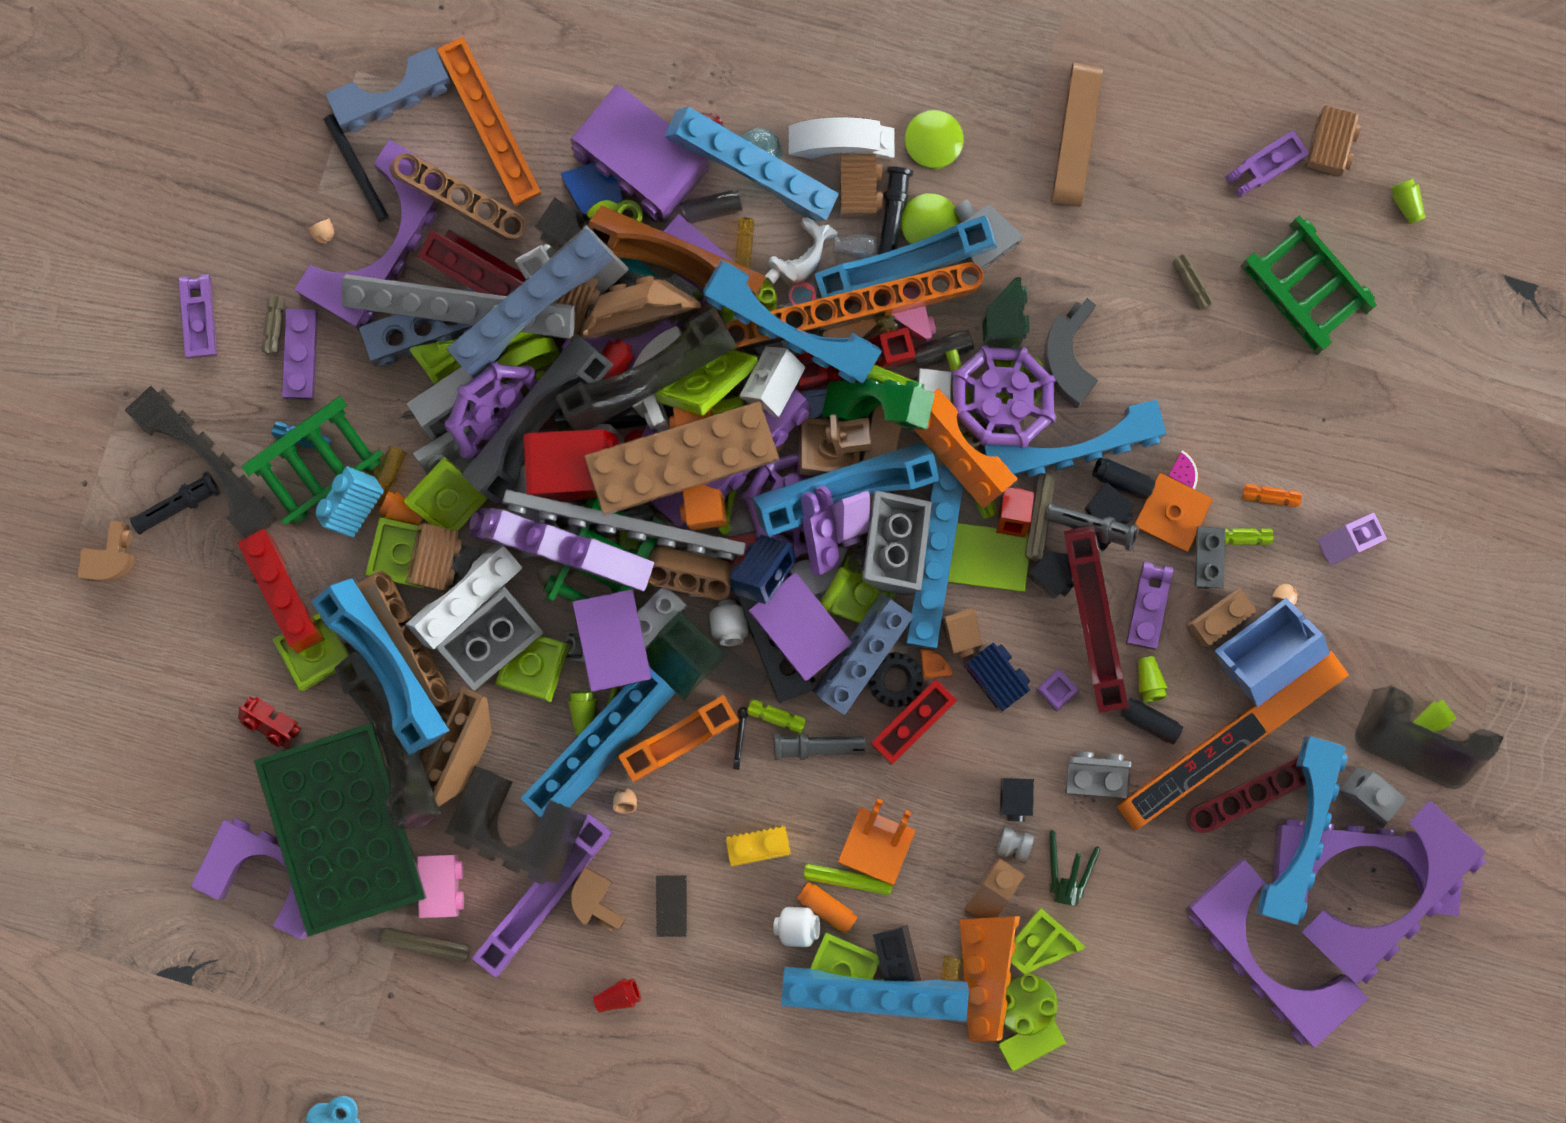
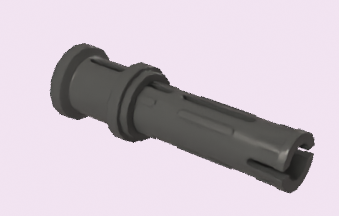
(1106, 528)
(803, 746)

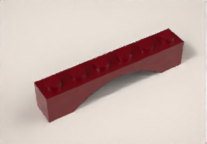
(1096, 619)

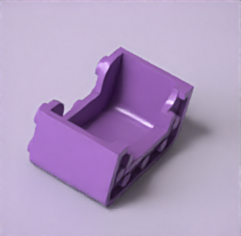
(631, 146)

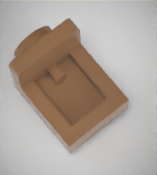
(849, 435)

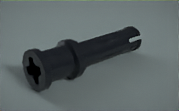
(895, 199)
(187, 497)

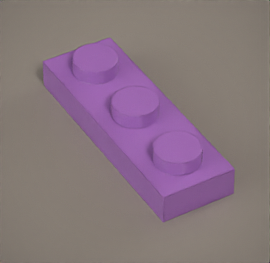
(300, 354)

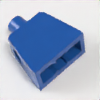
(589, 187)

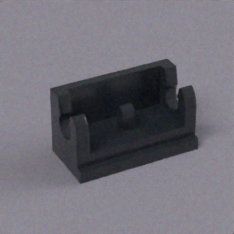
(897, 955)

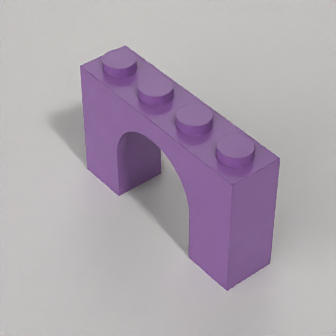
(226, 855)

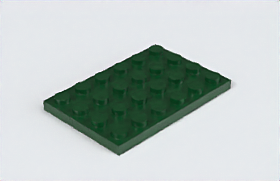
(338, 830)

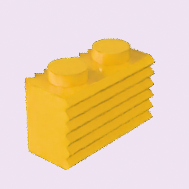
(758, 846)

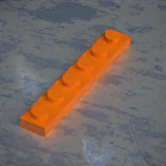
(489, 121)

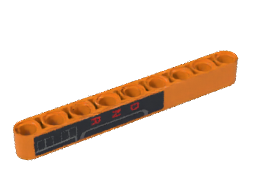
(869, 308)
(1229, 743)

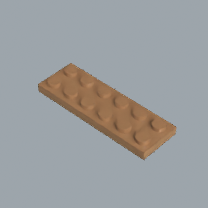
(681, 458)

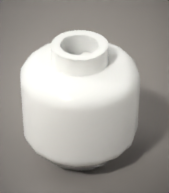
(728, 623)
(797, 927)

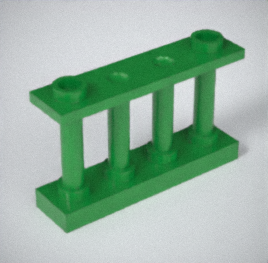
(1298, 312)
(286, 449)
(554, 583)

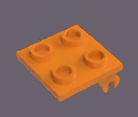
(877, 844)

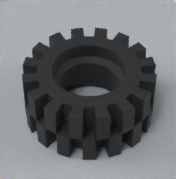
(913, 686)

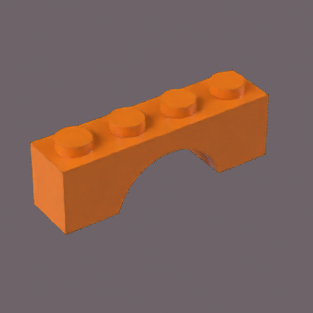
(980, 474)
(702, 504)
(678, 739)

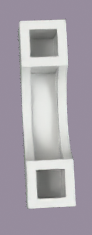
(448, 612)

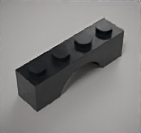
(1054, 570)

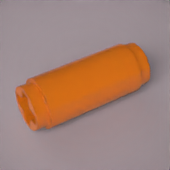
(826, 907)

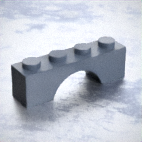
(423, 78)

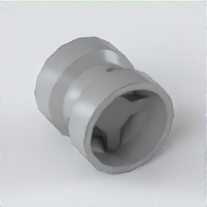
(1014, 845)

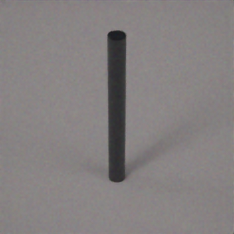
(355, 167)

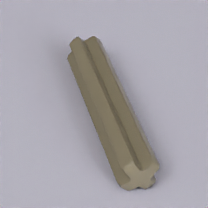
(1038, 523)
(424, 944)

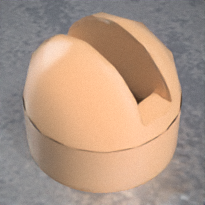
(322, 231)
(1284, 591)
(625, 801)

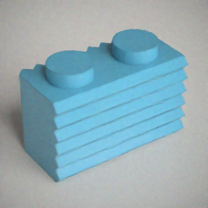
(349, 502)

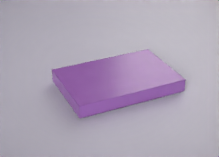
(800, 627)
(611, 640)

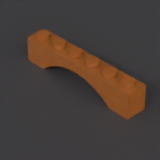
(642, 242)

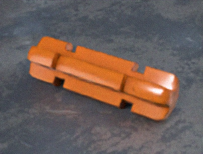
(1271, 495)

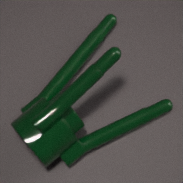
(1069, 889)

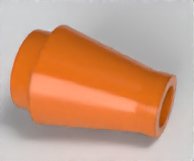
(396, 509)

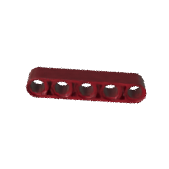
(1242, 799)

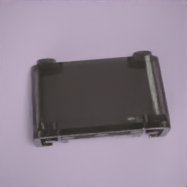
(1391, 736)

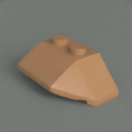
(636, 306)
(455, 754)

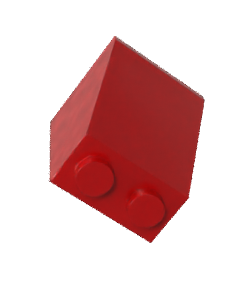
(557, 463)

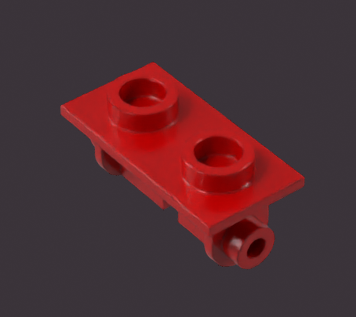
(257, 718)

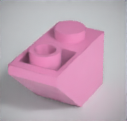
(916, 319)

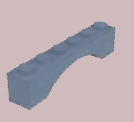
(564, 272)

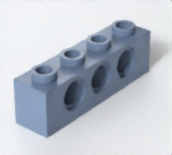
(377, 336)
(860, 660)

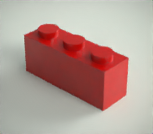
(913, 722)

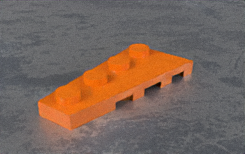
(986, 967)

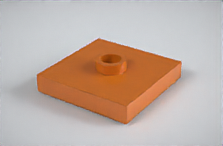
(1173, 512)

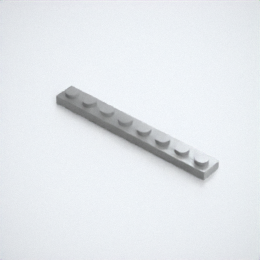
(445, 304)
(636, 528)

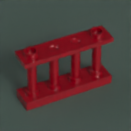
(470, 264)

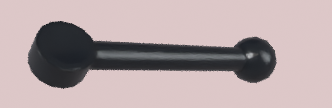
(742, 713)

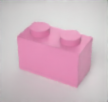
(441, 887)

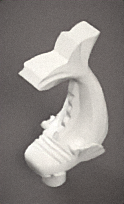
(801, 269)

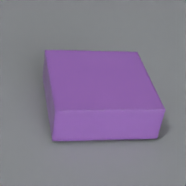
(1057, 689)

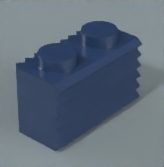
(762, 569)
(997, 677)

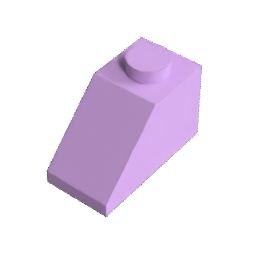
(851, 518)
(1351, 539)

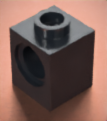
(1016, 798)

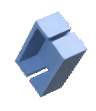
(1272, 652)

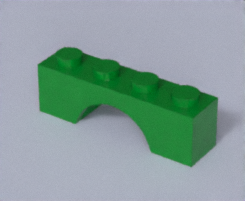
(902, 404)

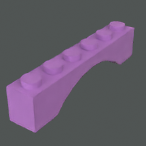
(539, 901)

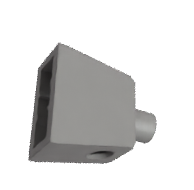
(1005, 234)
(1373, 795)

